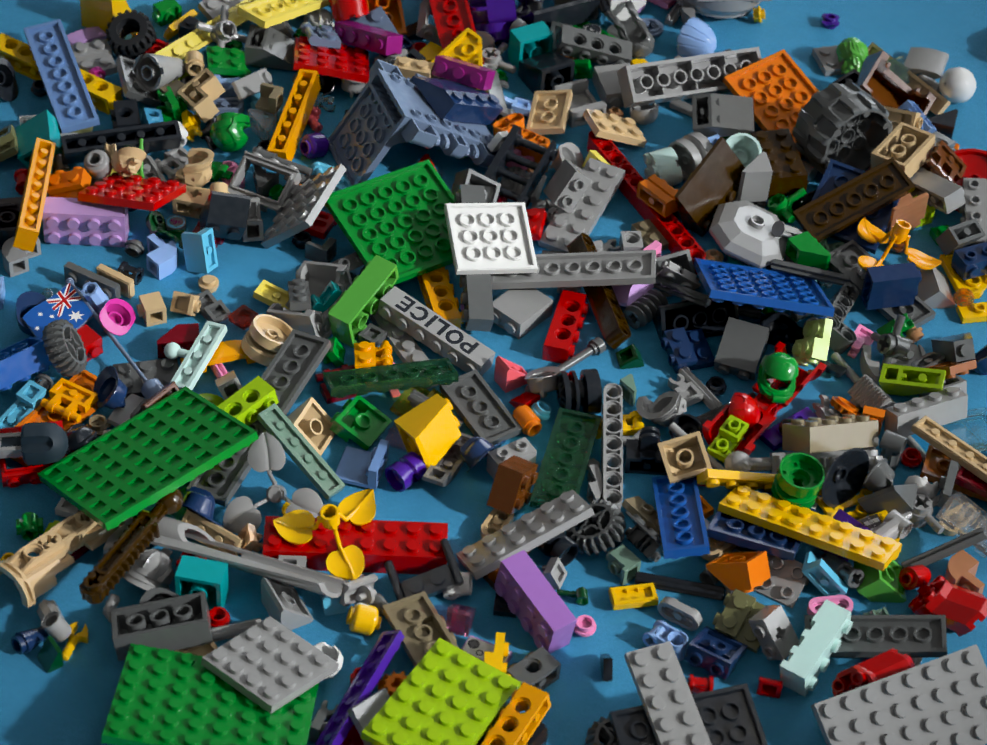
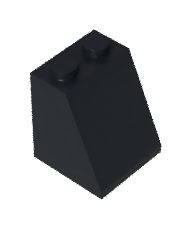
(546, 71)

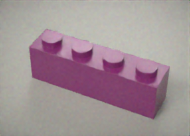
(369, 37)

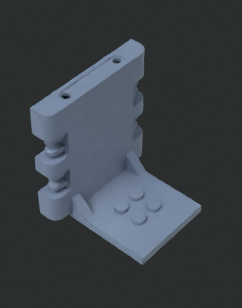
(396, 112)

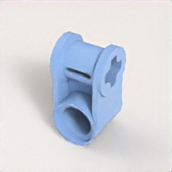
(664, 634)

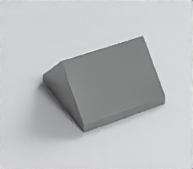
(756, 180)
(935, 289)
(284, 604)

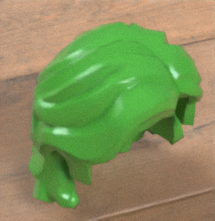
(853, 53)

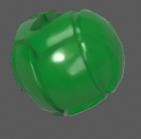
(228, 131)
(779, 367)

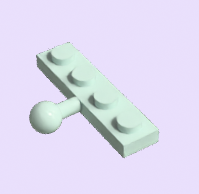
(198, 356)

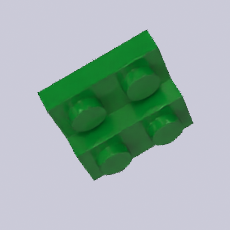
(359, 422)

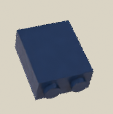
(890, 285)

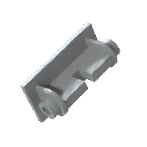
(685, 278)

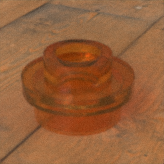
(963, 297)

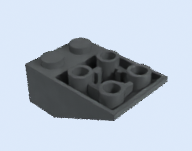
(269, 49)
(722, 114)

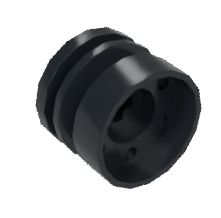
(583, 392)

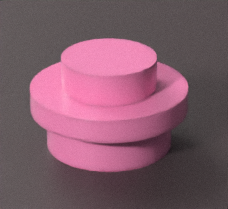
(585, 626)

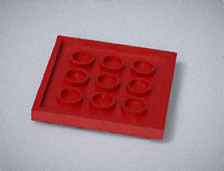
(334, 62)
(132, 192)

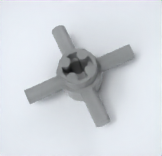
(222, 31)
(493, 59)
(922, 513)

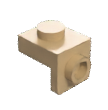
(185, 303)

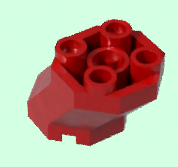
(957, 603)
(871, 670)

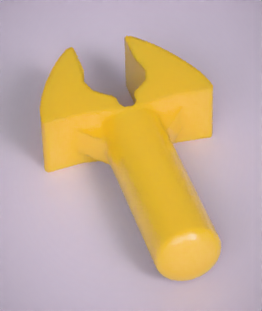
(74, 640)

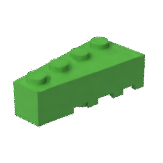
(362, 299)

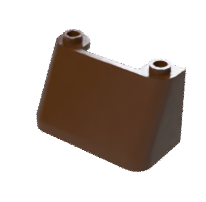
(887, 87)

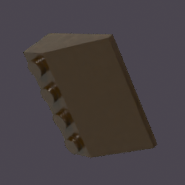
(709, 185)

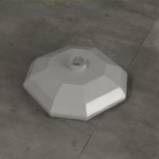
(746, 233)

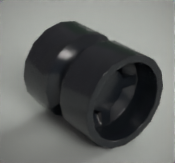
(560, 547)

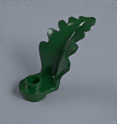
(156, 225)

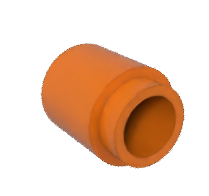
(527, 420)

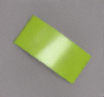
(728, 438)

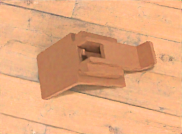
(909, 210)

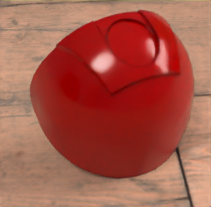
(744, 408)

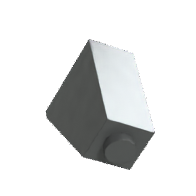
(955, 347)

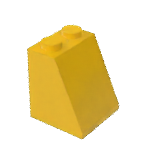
(99, 12)
(429, 429)

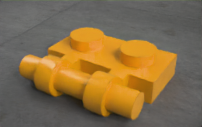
(369, 356)
(72, 395)

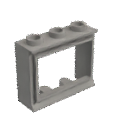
(271, 164)

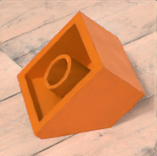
(741, 569)

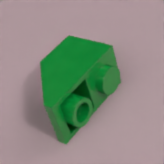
(807, 251)

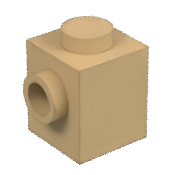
(152, 309)

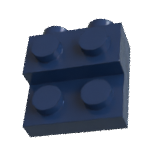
(687, 349)
(715, 652)

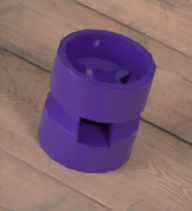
(406, 472)

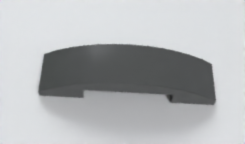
(448, 466)

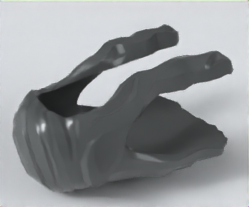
(632, 30)

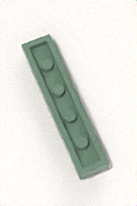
(301, 451)

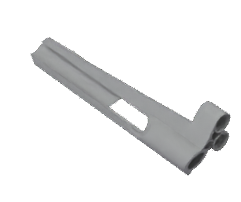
(174, 534)

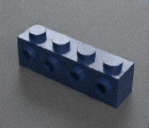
(970, 261)

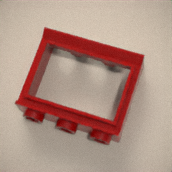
(24, 475)

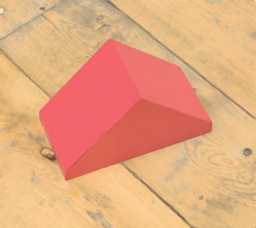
(509, 374)

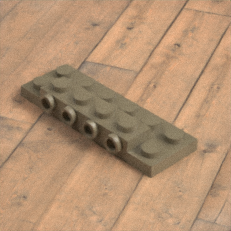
(419, 624)

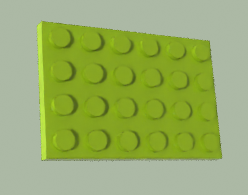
(443, 701)

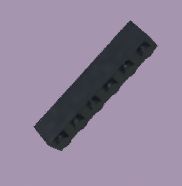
(155, 138)

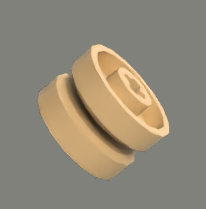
(265, 338)

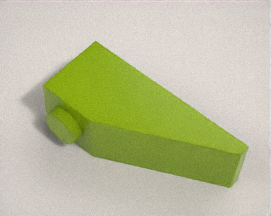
(910, 380)

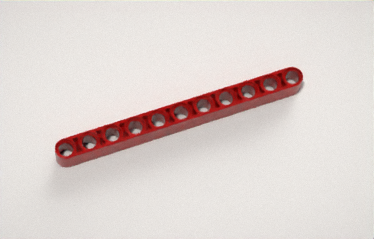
(670, 226)

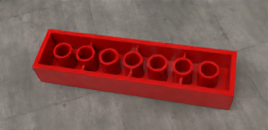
(409, 545)

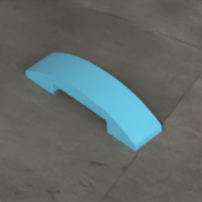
(27, 400)

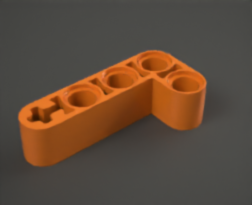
(517, 119)

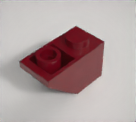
(181, 334)

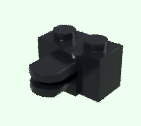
(643, 455)

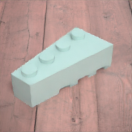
(815, 648)

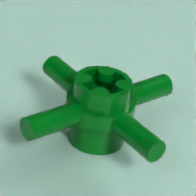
(782, 205)

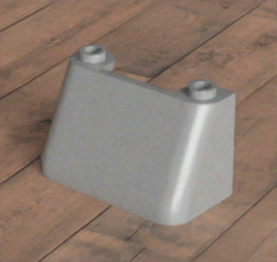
(319, 276)

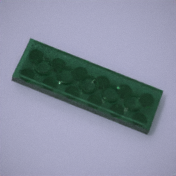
(390, 377)
(565, 455)

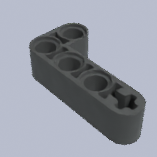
(841, 335)

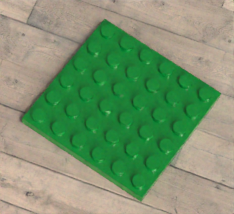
(398, 219)

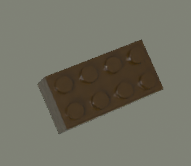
(785, 161)

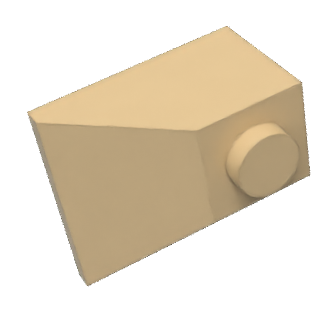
(313, 424)
(684, 457)

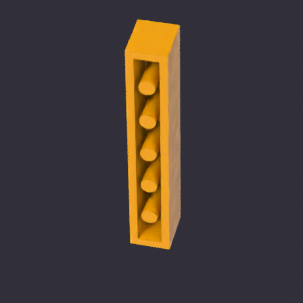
(295, 114)

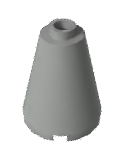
(156, 70)

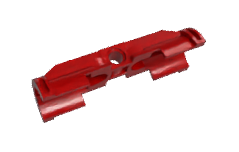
(767, 408)

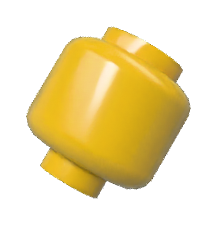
(363, 619)

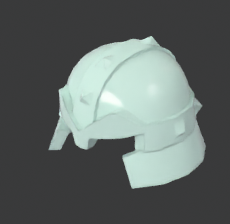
(745, 147)

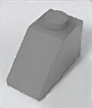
(251, 84)

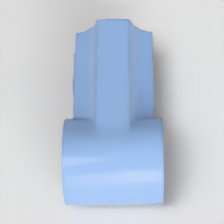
(94, 296)

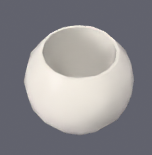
(957, 85)

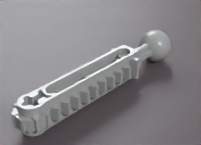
(742, 462)

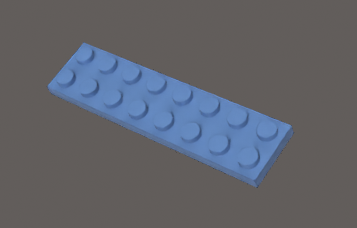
(61, 76)

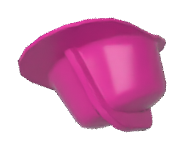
(117, 316)

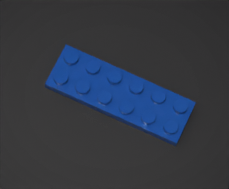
(680, 518)

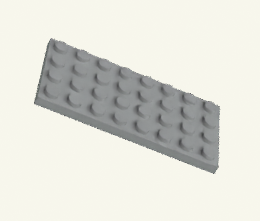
(919, 706)

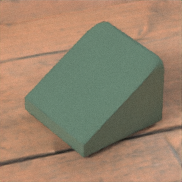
(629, 389)

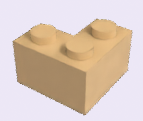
(200, 94)

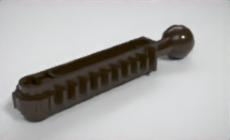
(127, 549)

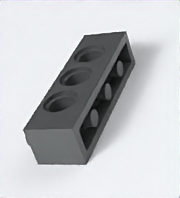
(592, 46)

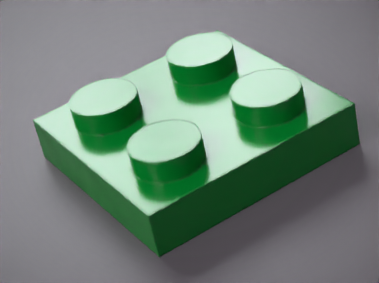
(226, 61)

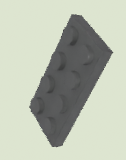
(481, 408)

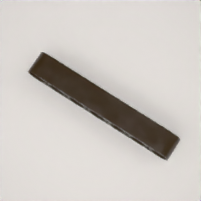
(603, 301)

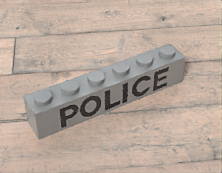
(435, 331)

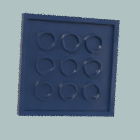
(835, 176)
(748, 535)

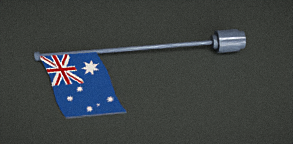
(73, 307)

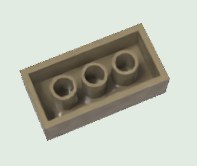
(830, 433)

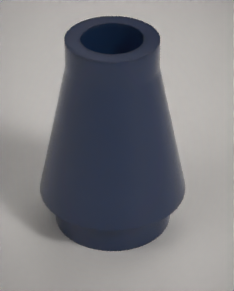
(27, 640)

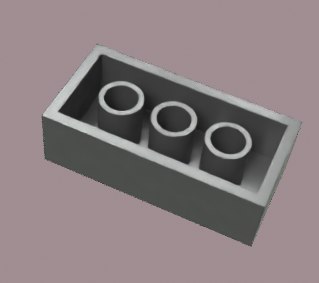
(162, 624)

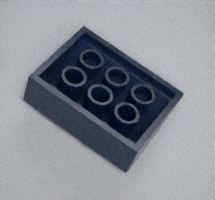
(458, 101)

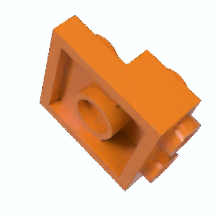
(68, 183)

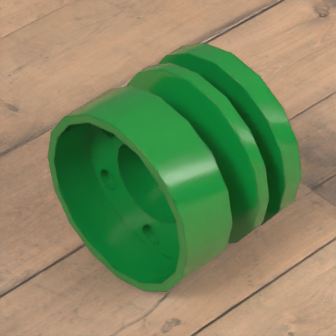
(798, 479)

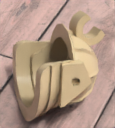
(198, 170)

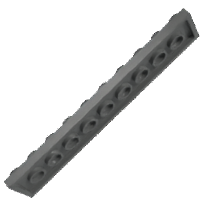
(288, 376)

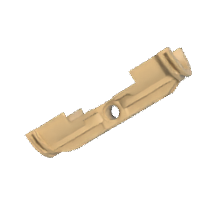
(37, 574)

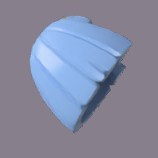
(695, 39)

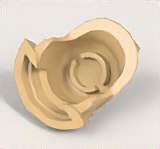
(125, 160)

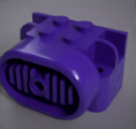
(493, 17)

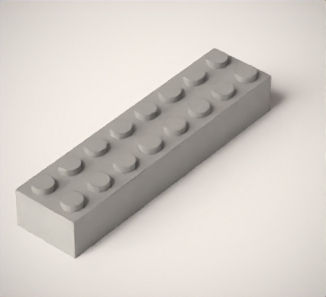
(681, 77)

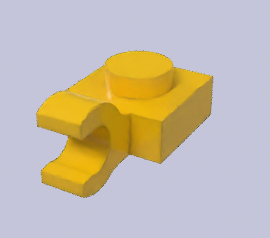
(192, 124)

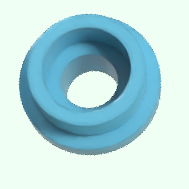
(542, 410)

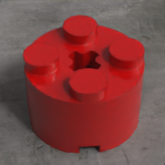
(347, 9)

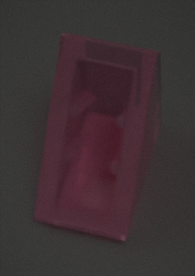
(460, 619)

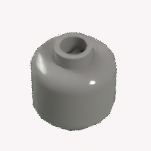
(98, 164)

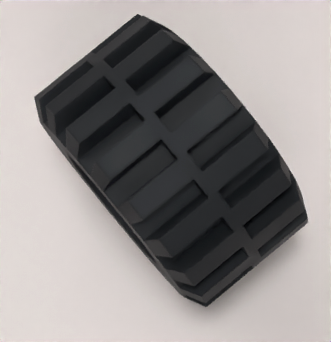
(126, 24)

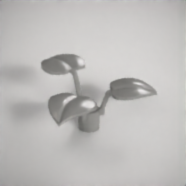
(263, 456)

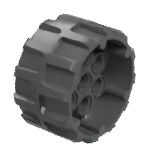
(841, 126)

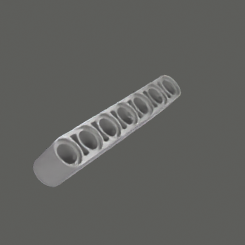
(612, 444)

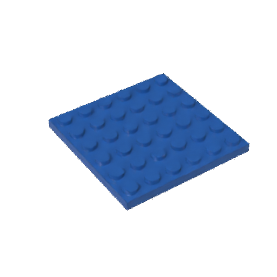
(762, 288)

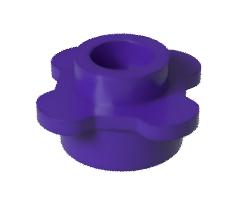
(830, 20)

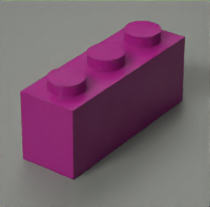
(463, 72)

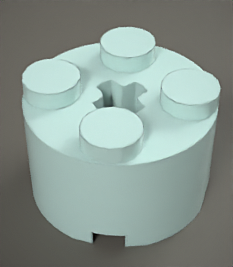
(663, 165)

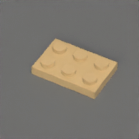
(549, 111)
(614, 128)

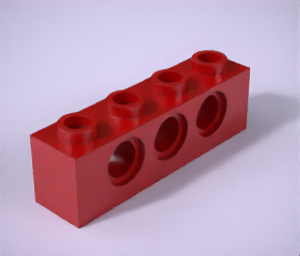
(565, 326)

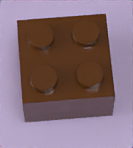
(512, 485)

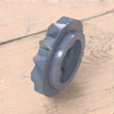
(656, 26)

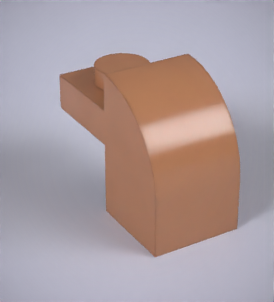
(962, 572)

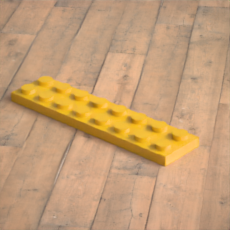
(810, 527)

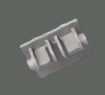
(785, 581)

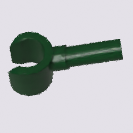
(580, 594)

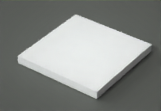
(490, 238)

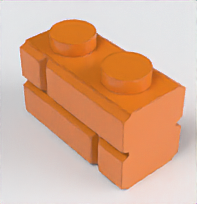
(658, 195)

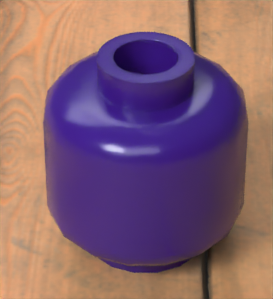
(314, 145)

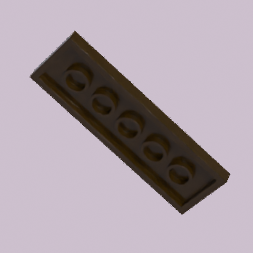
(854, 200)

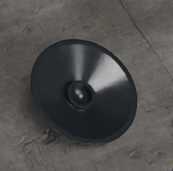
(845, 477)

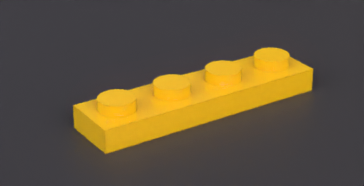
(732, 479)

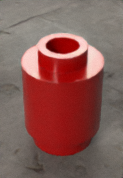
(914, 576)

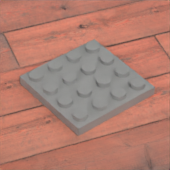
(303, 206)
(270, 664)

